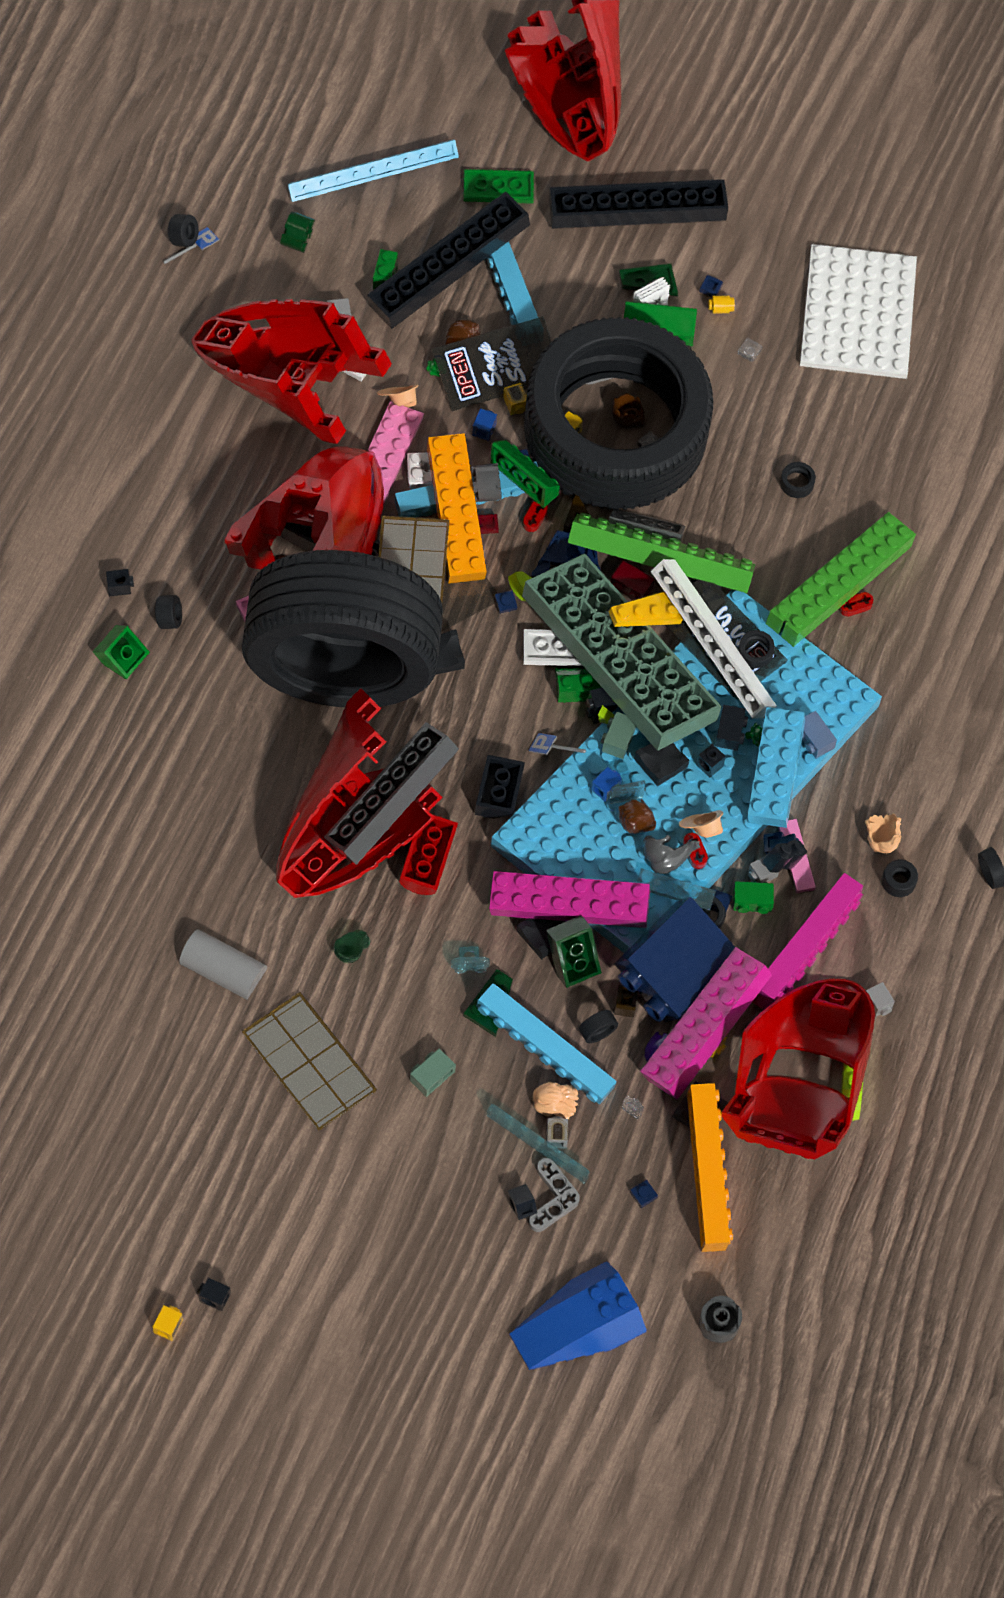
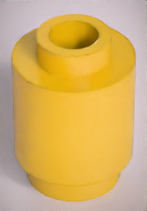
(721, 304)

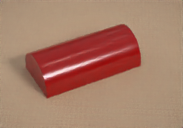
(428, 857)

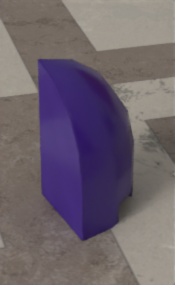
(653, 1045)

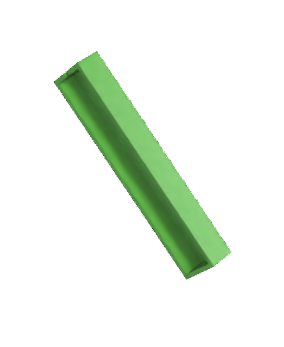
(652, 549)
(840, 579)

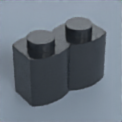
(784, 856)

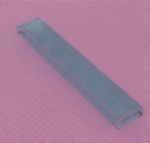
(538, 1143)

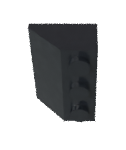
(499, 787)

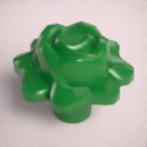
(432, 368)
(755, 734)

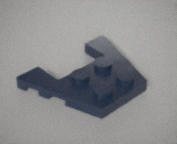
(560, 552)

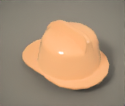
(401, 395)
(704, 824)

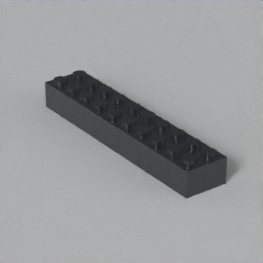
(638, 203)
(448, 260)

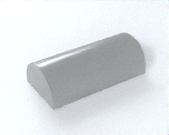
(222, 964)

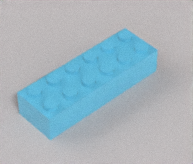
(776, 767)

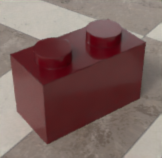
(632, 581)

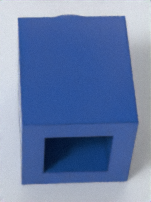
(484, 424)
(604, 782)

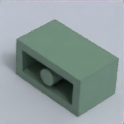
(619, 735)
(432, 1072)

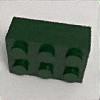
(574, 951)

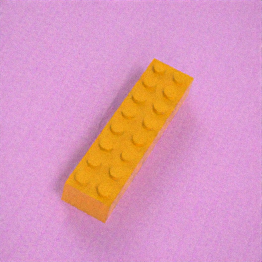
(457, 503)
(708, 1167)

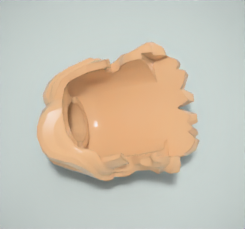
(883, 832)
(555, 1100)

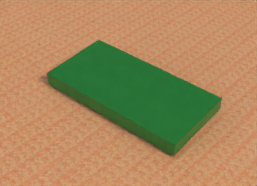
(490, 184)

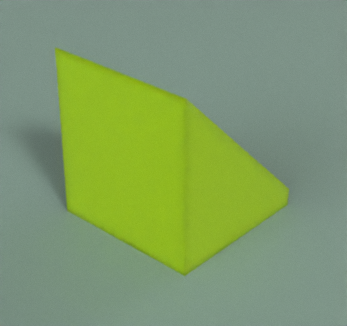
(604, 715)

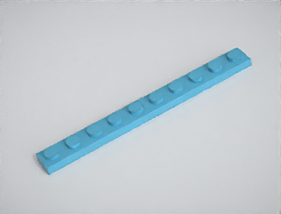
(372, 170)

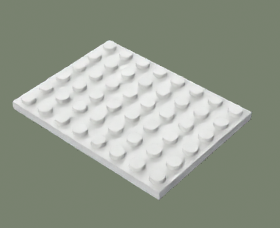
(858, 311)

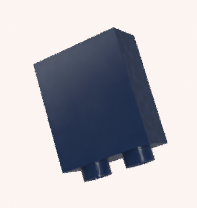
(674, 960)

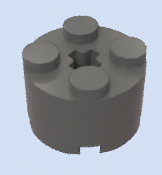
(486, 482)
(713, 1328)

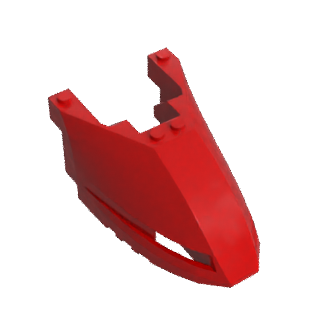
(572, 79)
(286, 359)
(324, 493)
(332, 790)

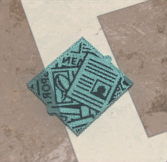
(627, 792)

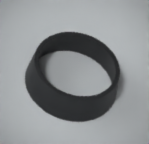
(991, 867)

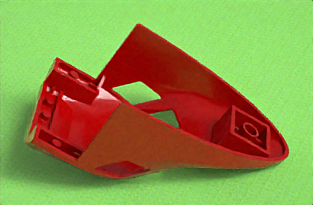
(793, 1113)

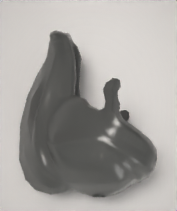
(664, 858)

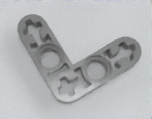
(560, 1193)

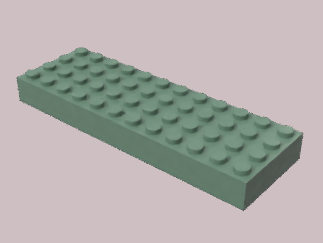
(625, 660)

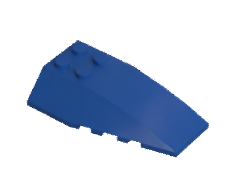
(580, 1319)

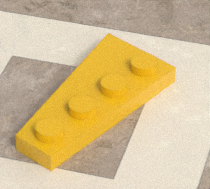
(646, 611)

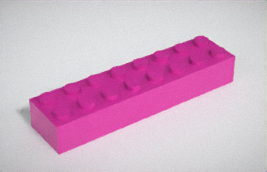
(569, 898)
(810, 940)
(706, 1023)

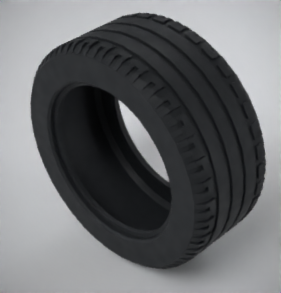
(629, 352)
(342, 624)

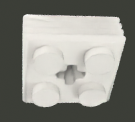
(653, 293)
(416, 466)

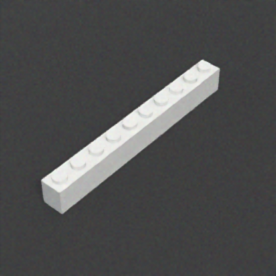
(713, 638)

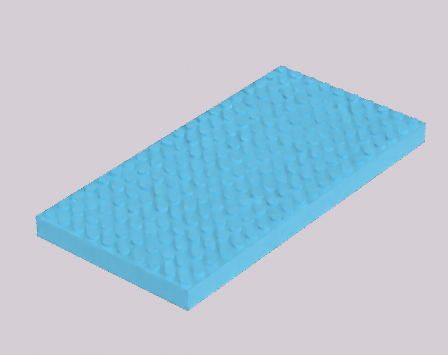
(579, 835)

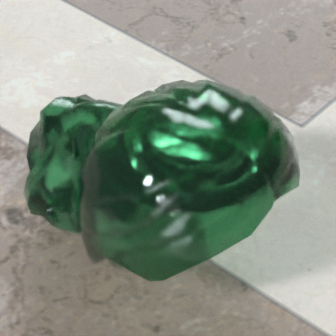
(351, 945)

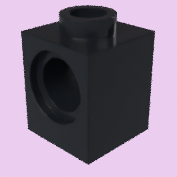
(115, 576)
(711, 760)
(522, 1201)
(214, 1294)

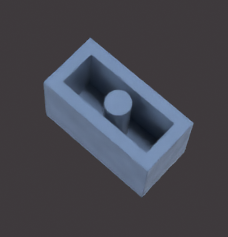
(817, 735)

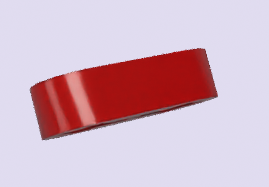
(539, 517)
(856, 604)
(701, 851)

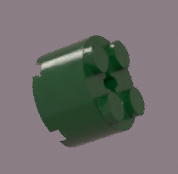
(297, 231)

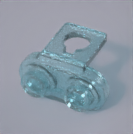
(475, 963)

